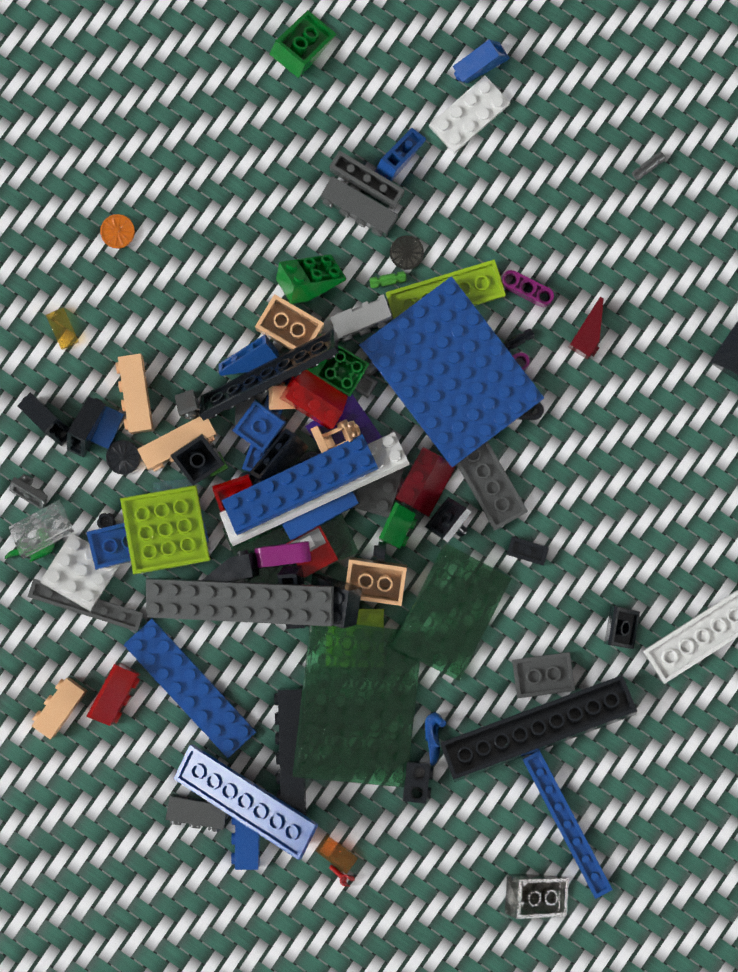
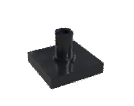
(449, 520)

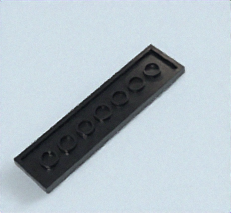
(269, 374)

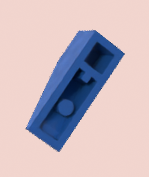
(400, 154)
(249, 357)

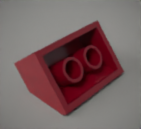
(425, 482)

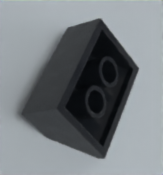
(727, 355)

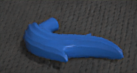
(432, 725)

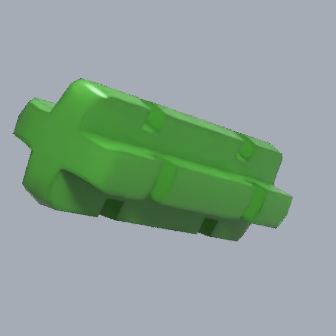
(388, 279)

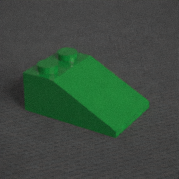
(302, 43)
(397, 526)

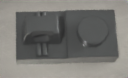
(23, 489)

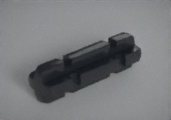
(519, 339)

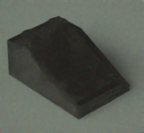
(536, 896)

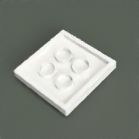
(75, 575)

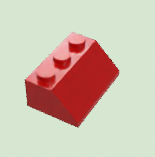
(315, 399)
(114, 694)

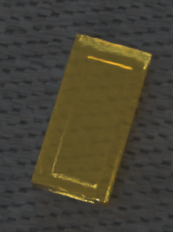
(62, 328)

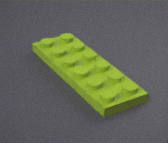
(478, 282)

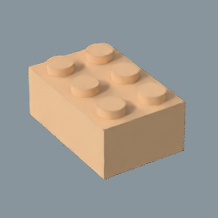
(288, 324)
(379, 580)

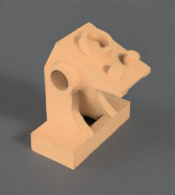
(325, 441)

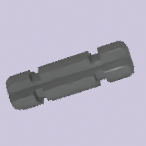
(648, 166)

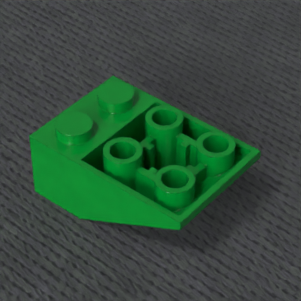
(308, 277)
(341, 371)

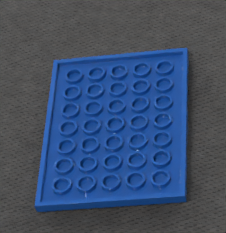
(451, 371)

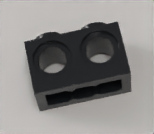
(412, 781)

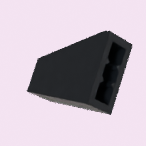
(44, 418)
(84, 426)

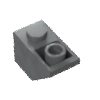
(188, 405)

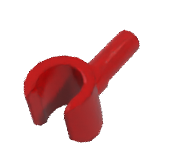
(343, 877)

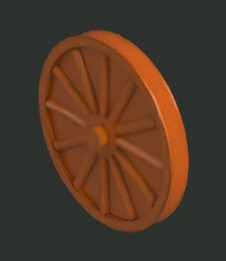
(117, 231)

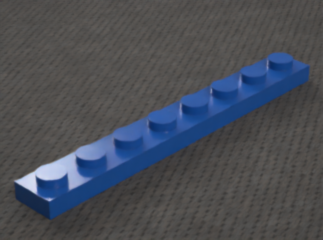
(567, 824)

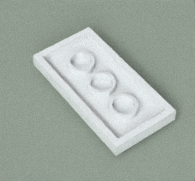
(469, 114)

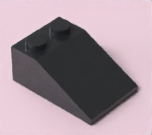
(345, 599)

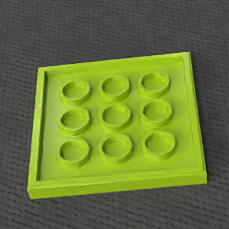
(164, 529)

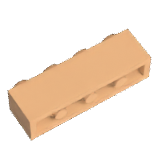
(135, 394)
(159, 451)

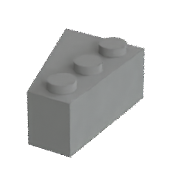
(361, 319)

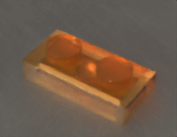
(336, 854)

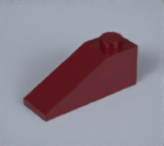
(588, 335)

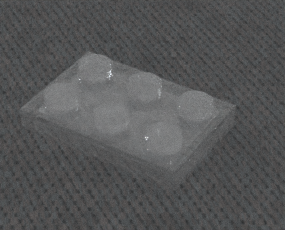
(41, 529)

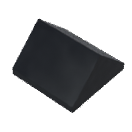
(198, 459)
(622, 627)

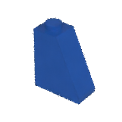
(480, 61)

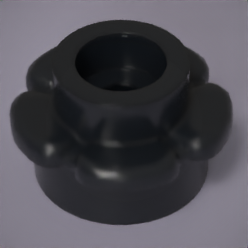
(103, 517)

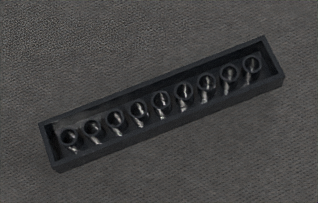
(538, 728)

